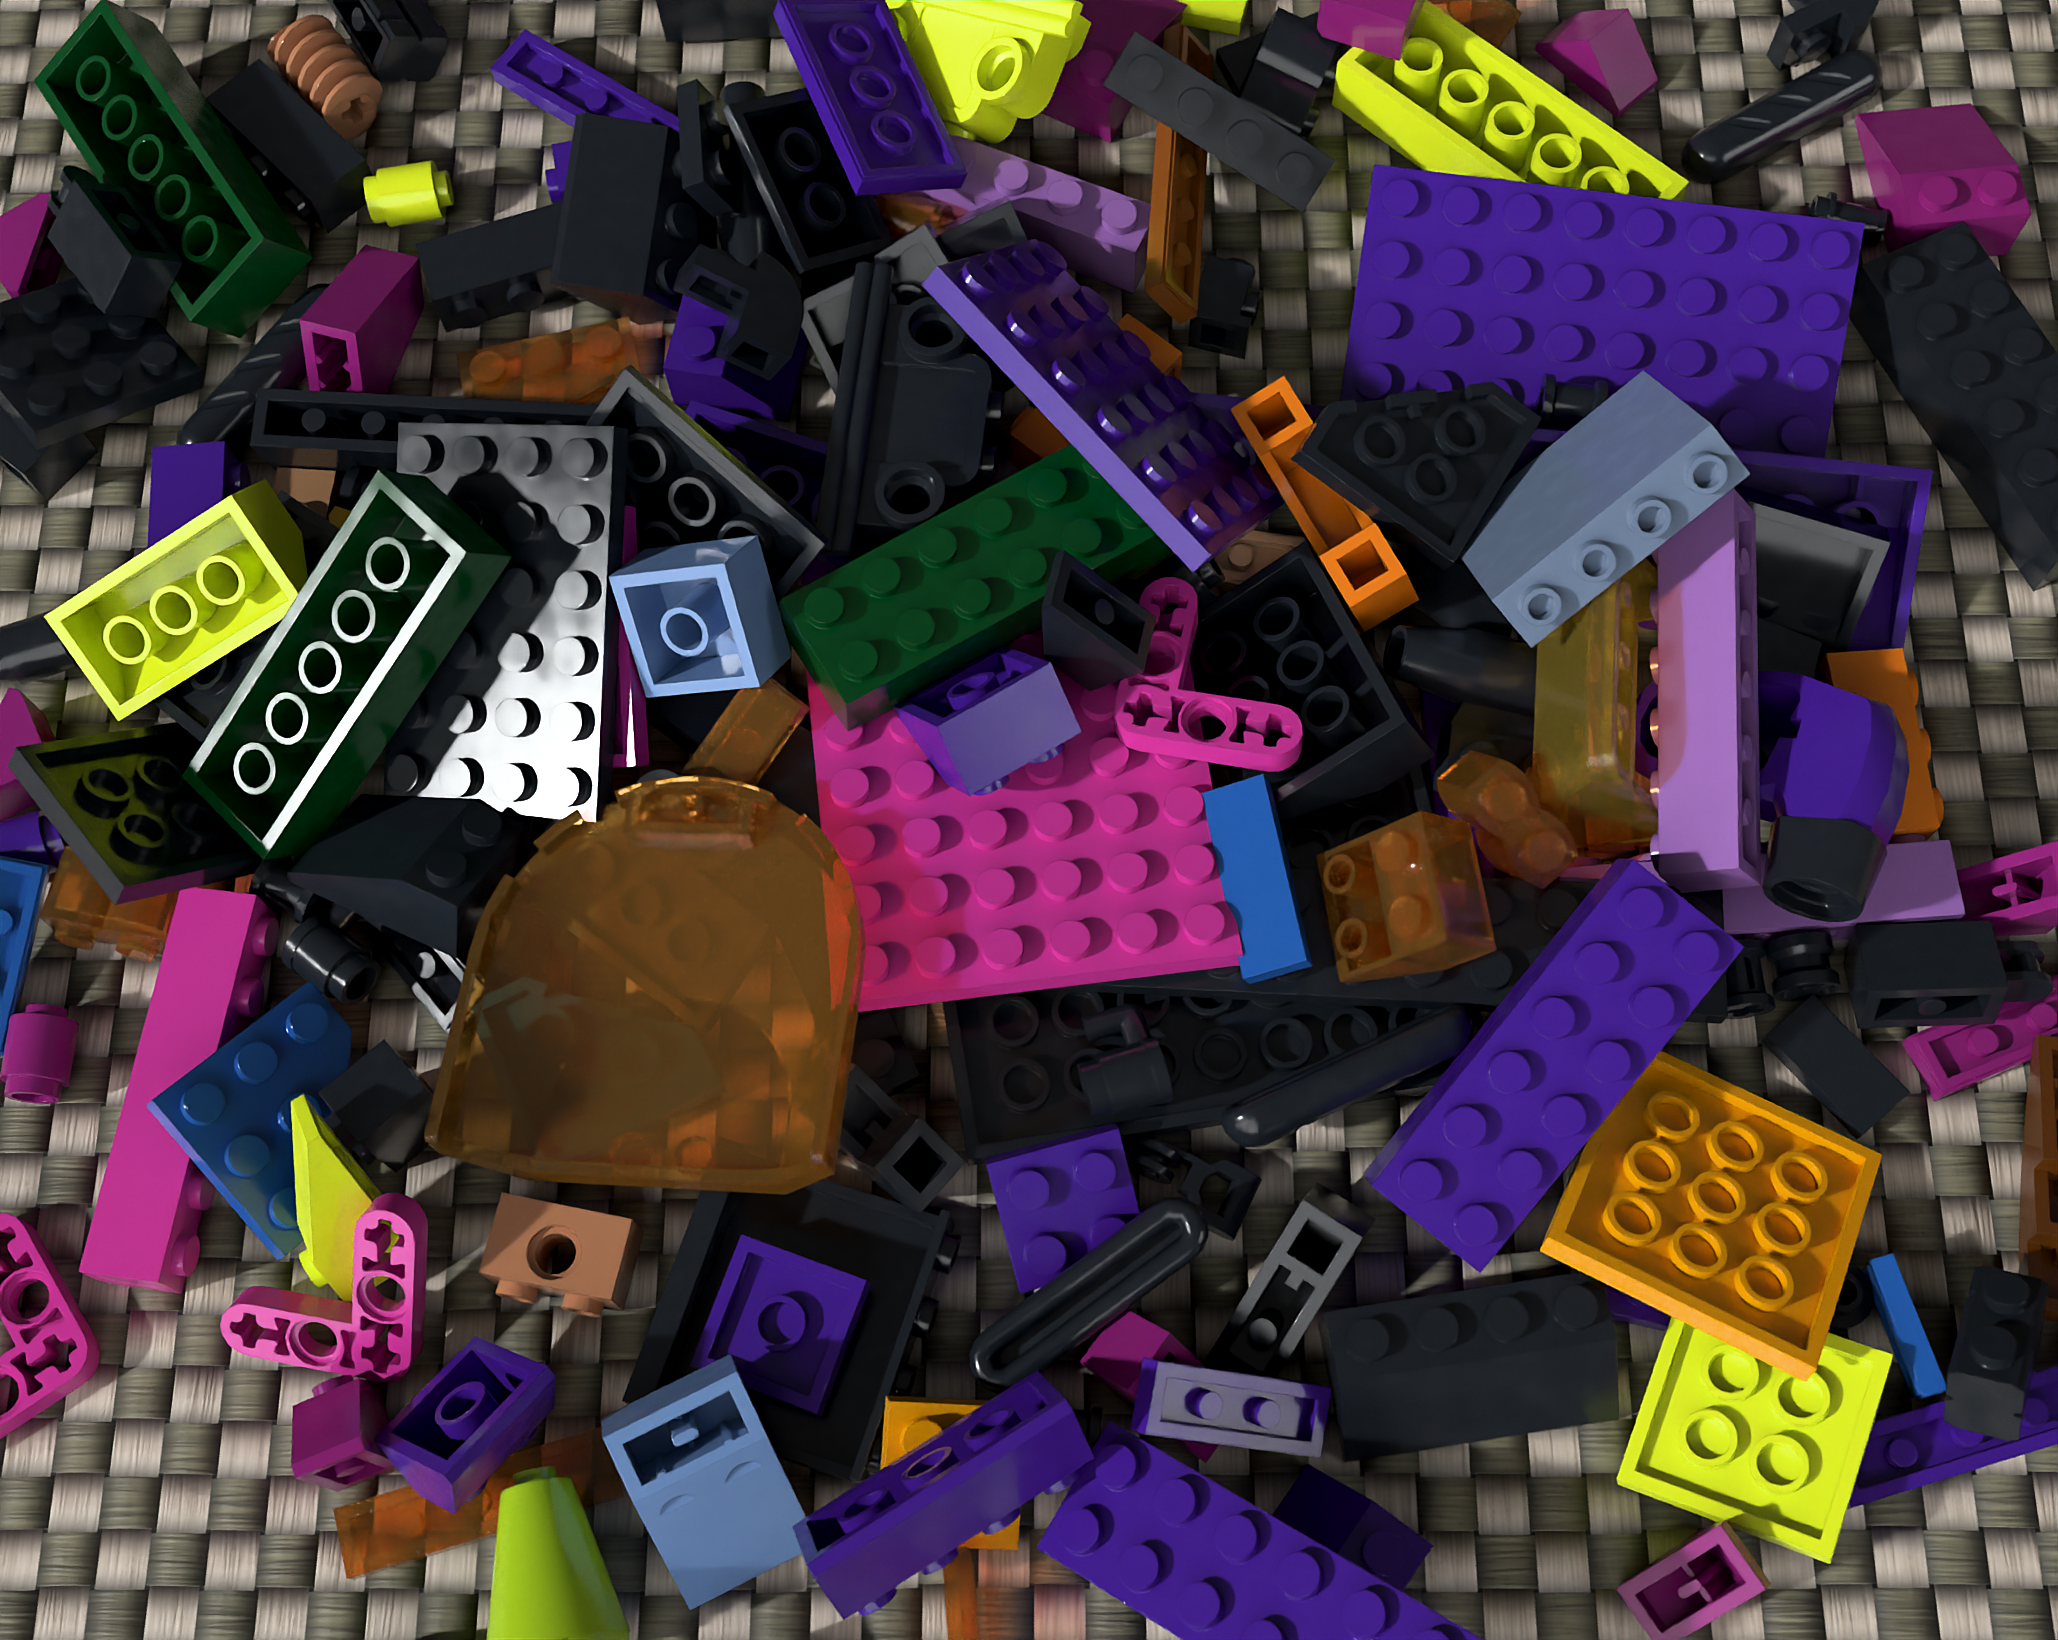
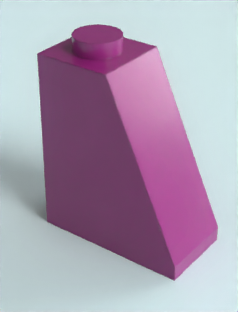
(363, 323)

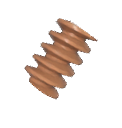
(327, 74)

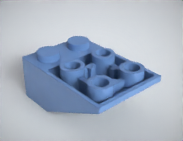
(706, 1481)

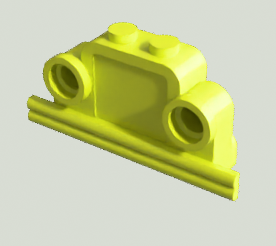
(990, 57)

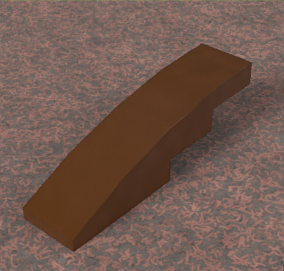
(2040, 1172)

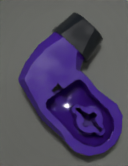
(1828, 785)

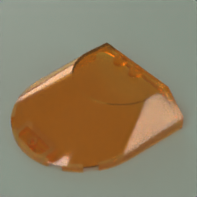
(660, 1000)

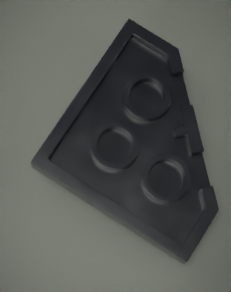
(1421, 460)

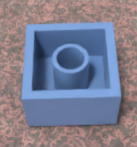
(701, 617)

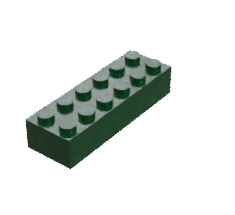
(157, 135)
(960, 584)
(345, 664)

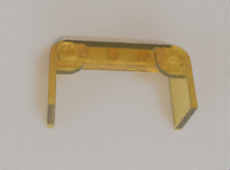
(1589, 717)

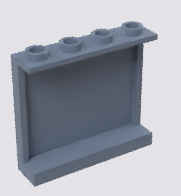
(1597, 505)

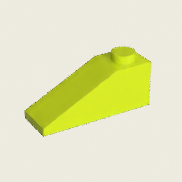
(329, 1200)

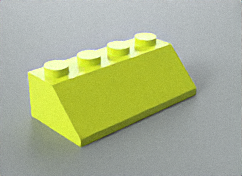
(185, 599)

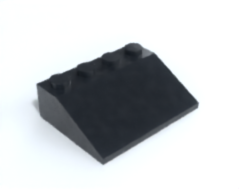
(696, 489)
(1299, 646)

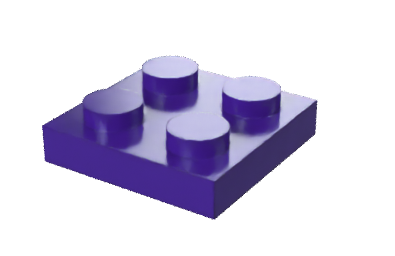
(1061, 1200)
(783, 1323)

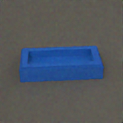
(1904, 1329)

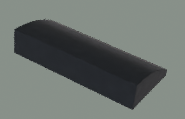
(1812, 567)

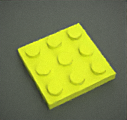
(1755, 1441)

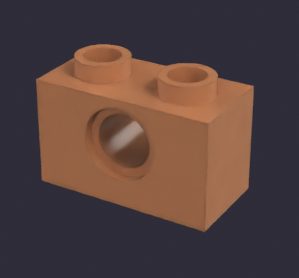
(531, 1228)

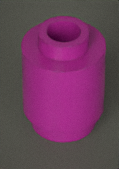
(39, 1054)

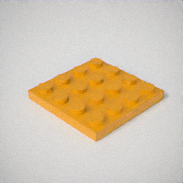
(1718, 1212)

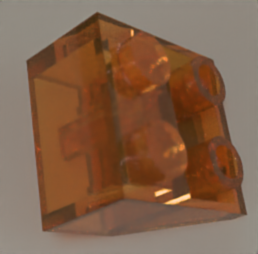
(1406, 899)

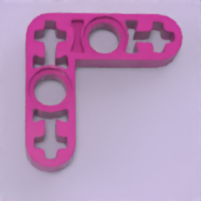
(1165, 696)
(355, 1323)
(37, 1337)

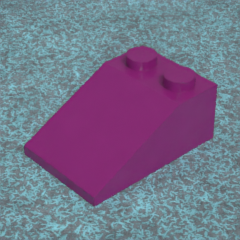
(1079, 96)
(1942, 170)

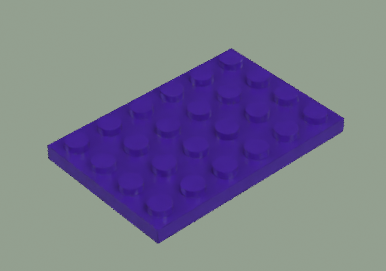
(1107, 397)

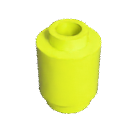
(408, 194)

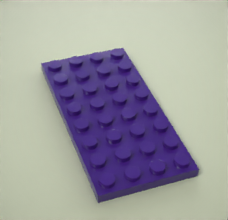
(1595, 286)

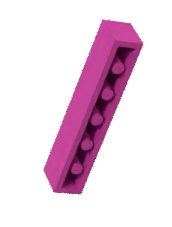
(200, 1001)

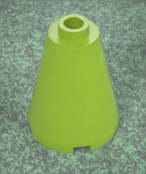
(549, 1566)

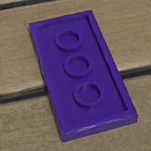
(870, 96)

